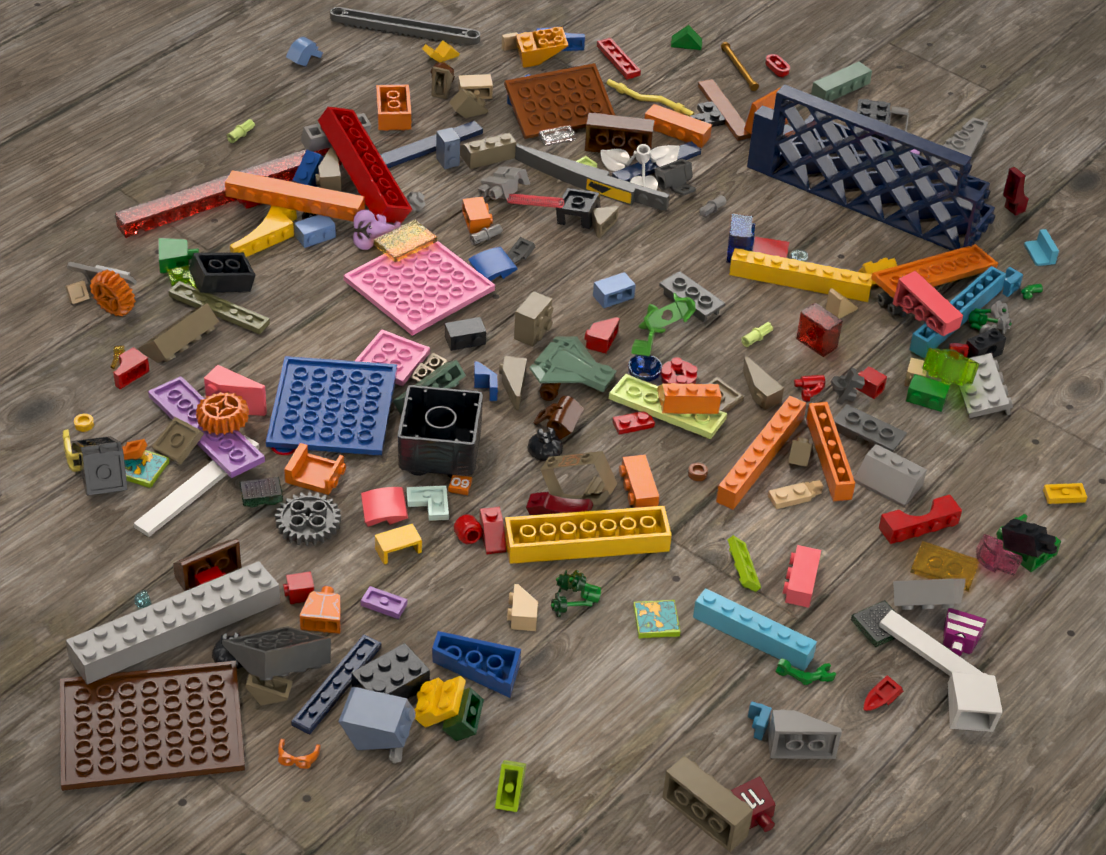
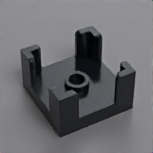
(580, 204)

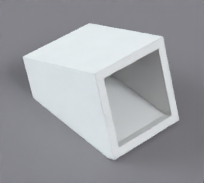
(973, 701)

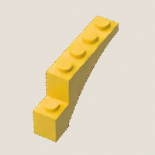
(273, 230)

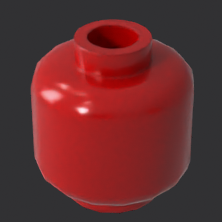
(468, 529)

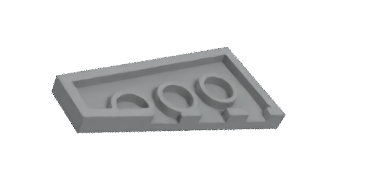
(968, 137)

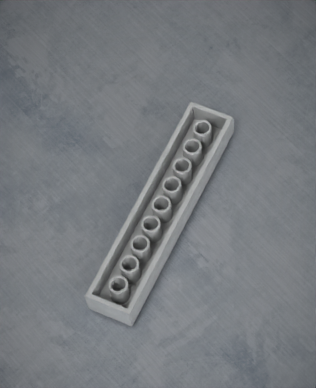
(172, 622)

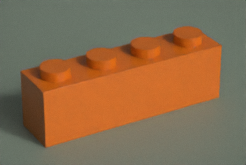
(679, 125)

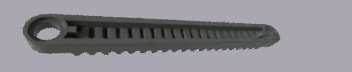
(405, 26)

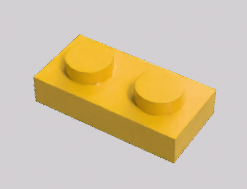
(1065, 493)

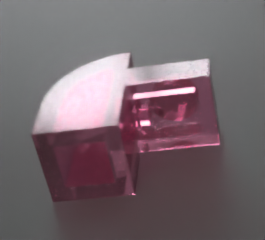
(994, 557)

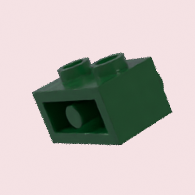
(467, 720)

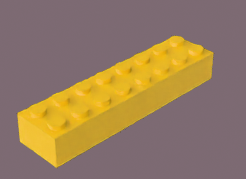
(587, 534)

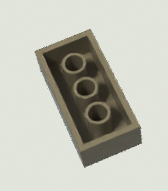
(707, 803)

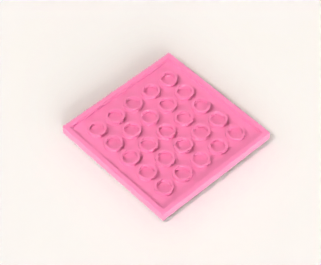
(420, 286)

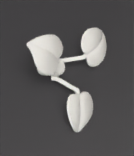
(617, 159)

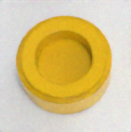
(83, 422)

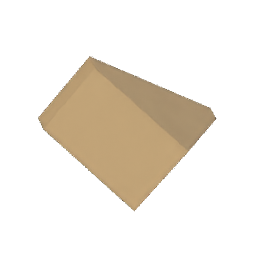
(839, 305)

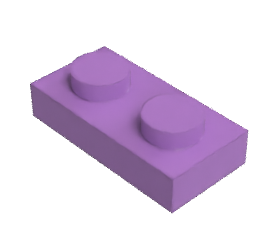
(384, 602)

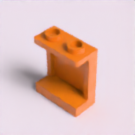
(313, 471)

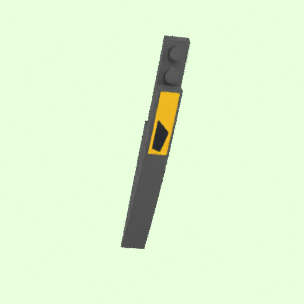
(591, 178)

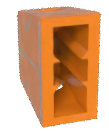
(322, 612)

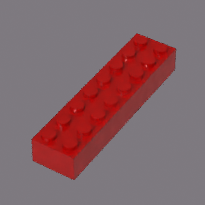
(364, 164)

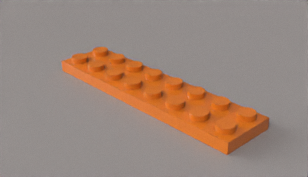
(938, 268)

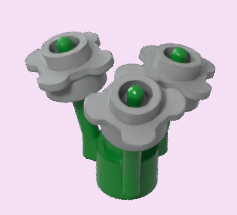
(998, 310)

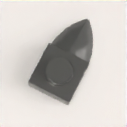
(520, 250)

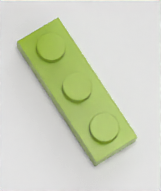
(743, 563)

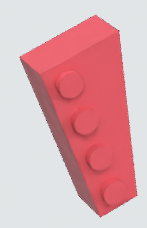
(926, 304)

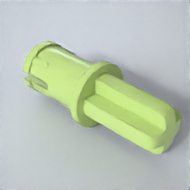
(240, 131)
(756, 334)

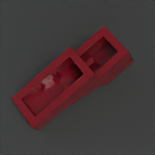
(1016, 200)
(545, 503)

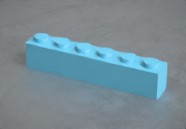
(754, 629)

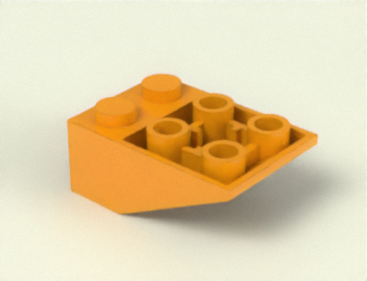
(540, 45)

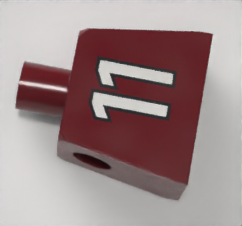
(759, 799)

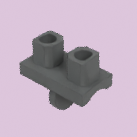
(884, 298)
(844, 385)

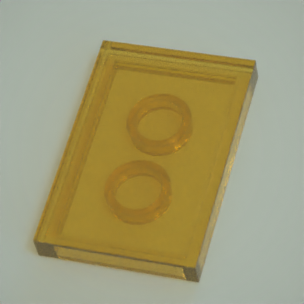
(405, 240)
(942, 563)

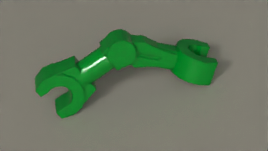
(784, 668)

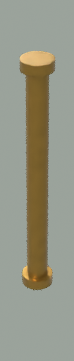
(725, 46)

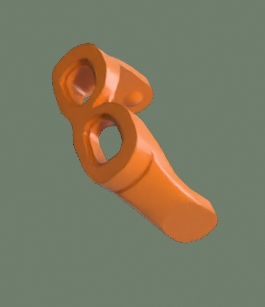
(308, 759)

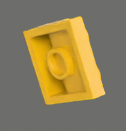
(439, 700)

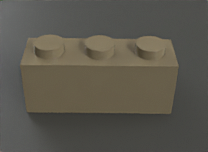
(488, 150)

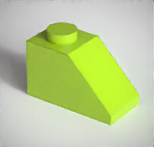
(510, 785)

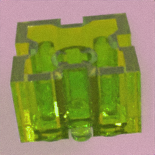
(950, 366)

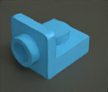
(1012, 281)
(761, 717)

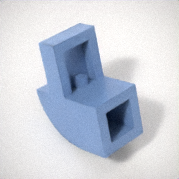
(302, 50)

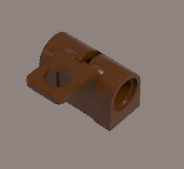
(561, 416)

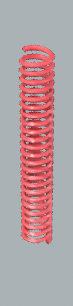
(532, 200)

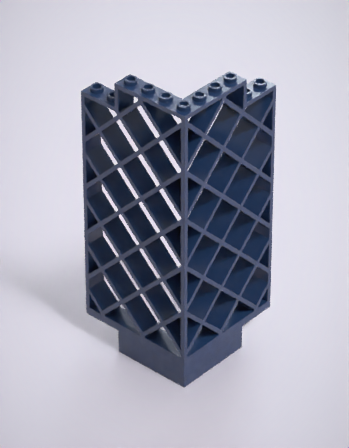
(807, 154)

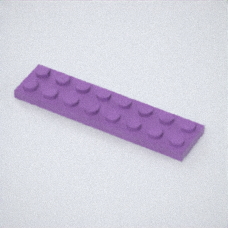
(230, 451)

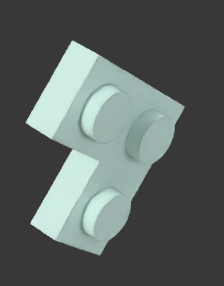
(432, 496)

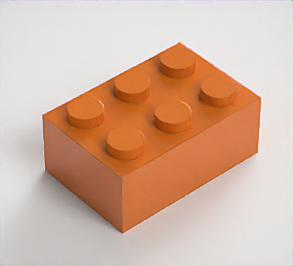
(393, 107)

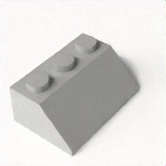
(890, 475)
(928, 593)

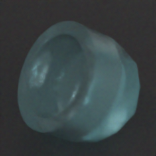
(142, 599)

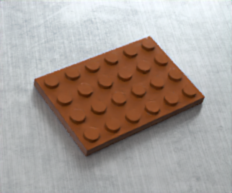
(557, 99)

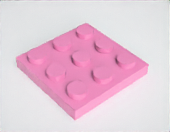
(395, 350)

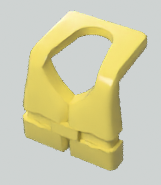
(69, 456)

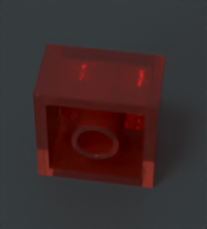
(819, 329)

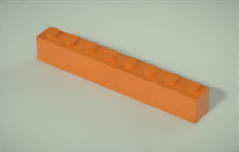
(293, 196)
(761, 452)

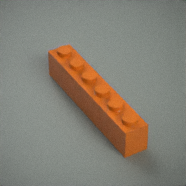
(830, 451)

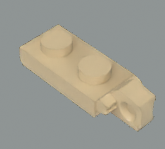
(795, 494)

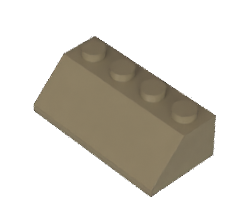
(179, 334)

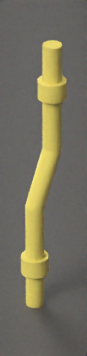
(621, 88)

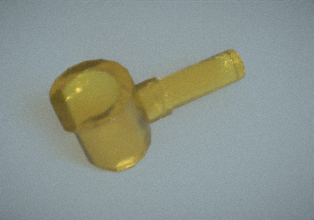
(118, 350)

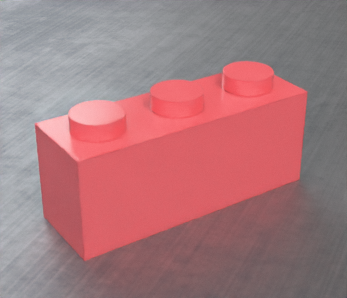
(801, 576)

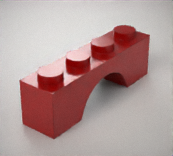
(900, 526)

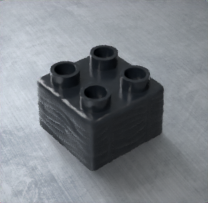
(440, 431)

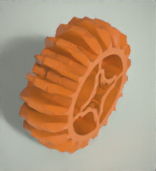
(112, 293)
(222, 413)

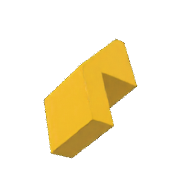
(442, 52)

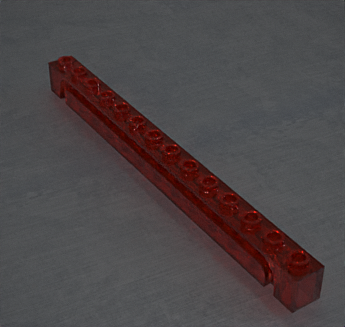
(200, 197)

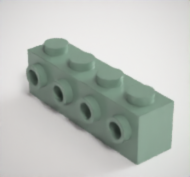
(842, 82)
(443, 377)

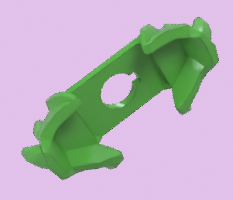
(680, 309)

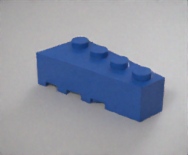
(478, 660)

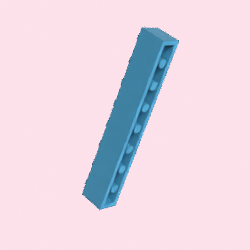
(972, 297)

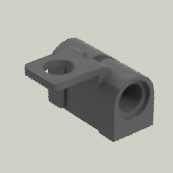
(675, 176)

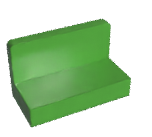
(643, 347)

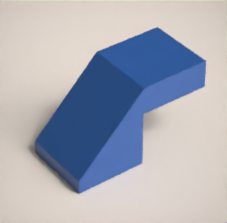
(485, 379)

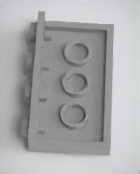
(987, 391)

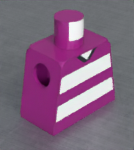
(962, 631)

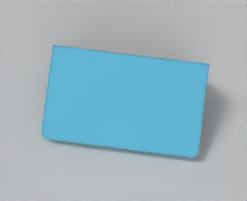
(1043, 250)

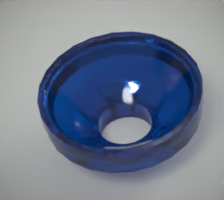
(645, 364)

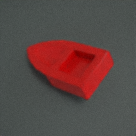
(883, 693)

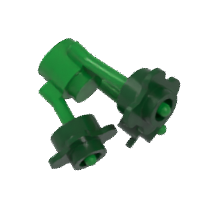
(576, 582)

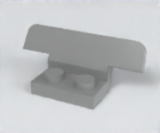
(89, 272)

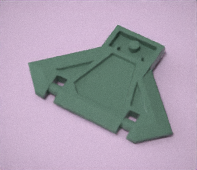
(570, 362)

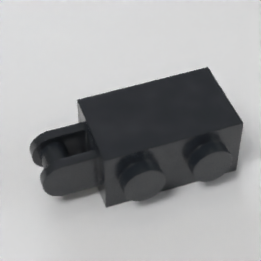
(1028, 538)

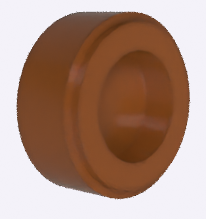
(698, 471)

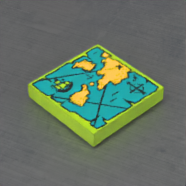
(145, 469)
(656, 619)

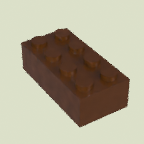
(617, 132)

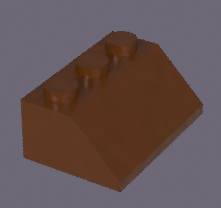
(224, 555)

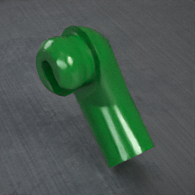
(1029, 289)

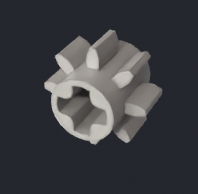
(416, 201)

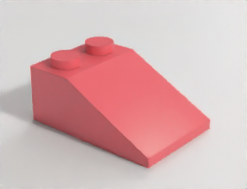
(228, 381)

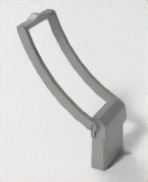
(899, 110)

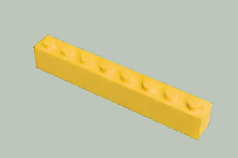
(800, 274)

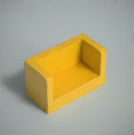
(396, 540)

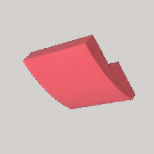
(384, 505)

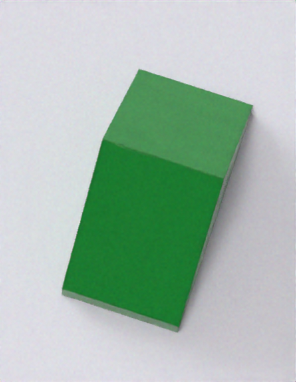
(686, 39)

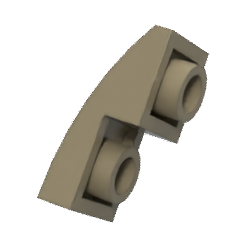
(428, 367)

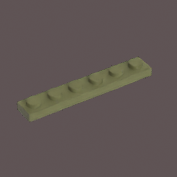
(220, 307)

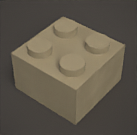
(533, 319)

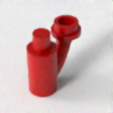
(816, 382)

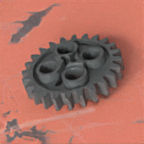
(308, 518)

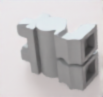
(503, 182)

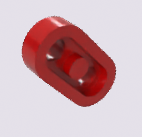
(777, 65)

